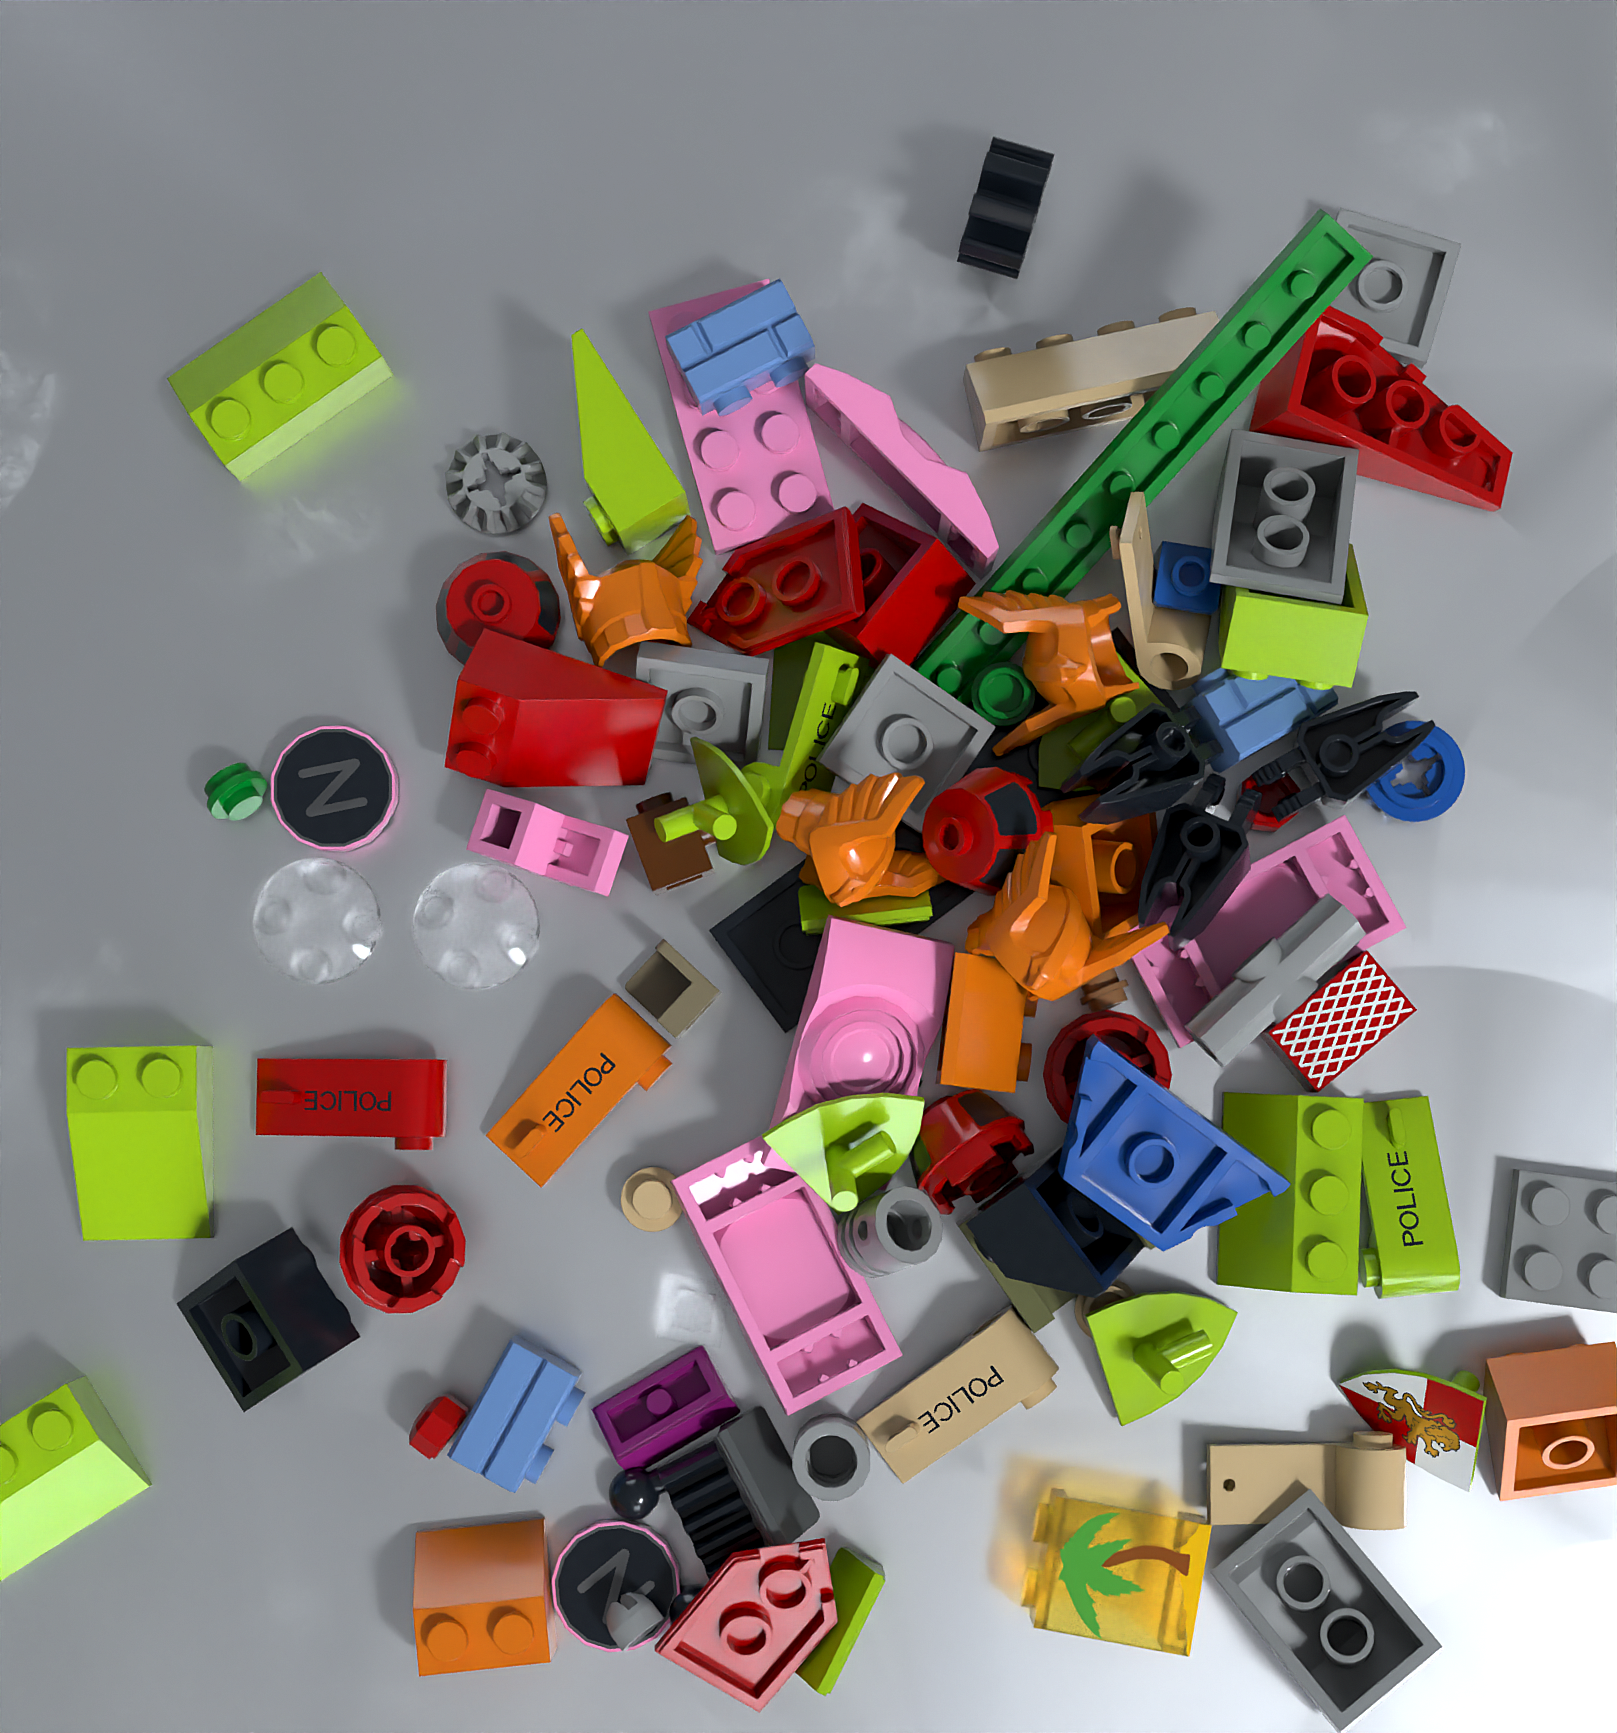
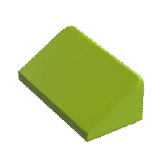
(872, 910)
(855, 1590)

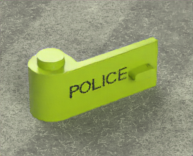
(826, 696)
(1407, 1202)

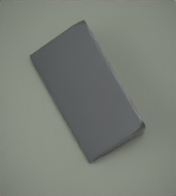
(768, 1475)

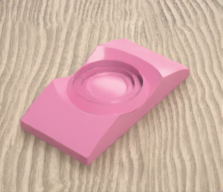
(905, 464)
(1261, 908)
(864, 1018)
(784, 1276)

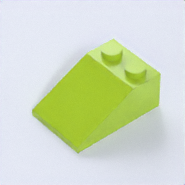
(628, 478)
(1294, 635)
(142, 1141)

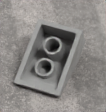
(1284, 516)
(1326, 1612)

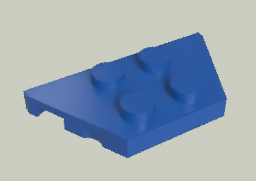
(1154, 1154)

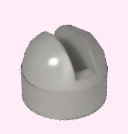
(631, 1619)

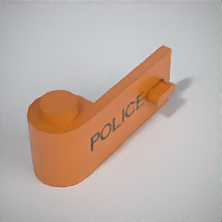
(580, 1088)

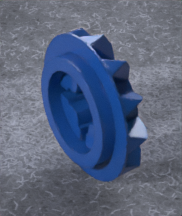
(1441, 781)

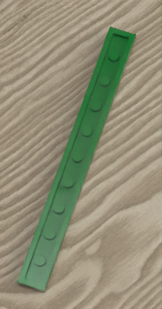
(1156, 442)

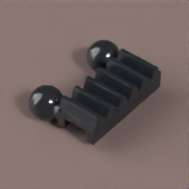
(704, 1497)

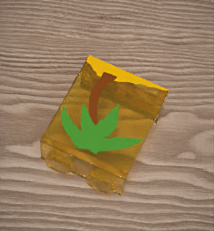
(1116, 1573)

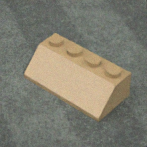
(1077, 382)

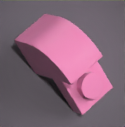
(547, 842)

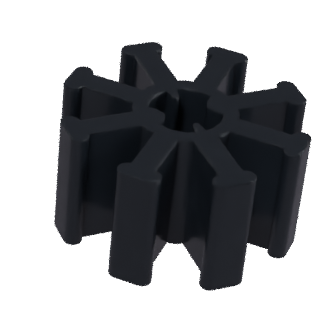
(1005, 207)

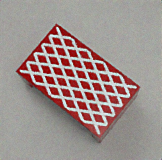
(1338, 1023)

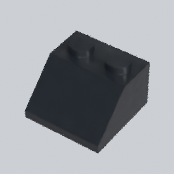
(1053, 1233)
(268, 1318)

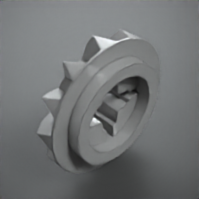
(523, 493)

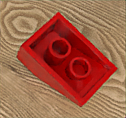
(550, 719)

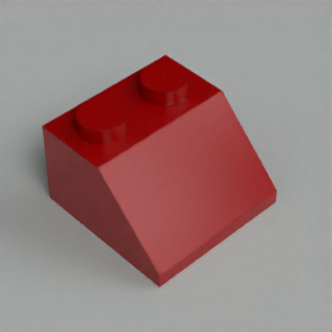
(907, 589)

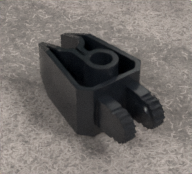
(1344, 753)
(1143, 765)
(1197, 861)

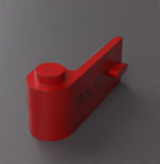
(354, 1099)

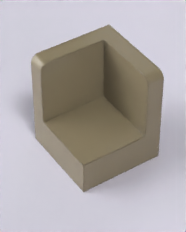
(672, 989)

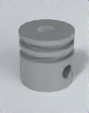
(890, 1232)
(831, 1457)

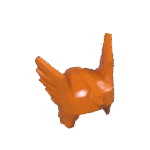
(634, 598)
(1065, 655)
(853, 840)
(1043, 933)

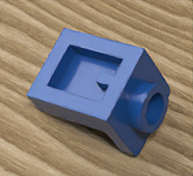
(1184, 579)

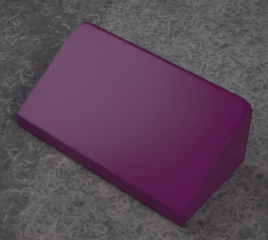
(666, 1410)

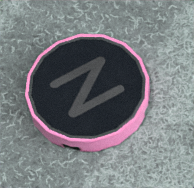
(334, 788)
(603, 1565)

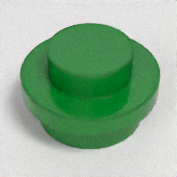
(1002, 694)
(235, 792)

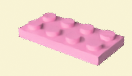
(751, 466)

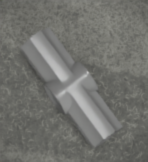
(1275, 980)

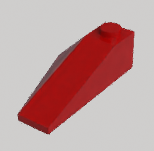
(1355, 395)

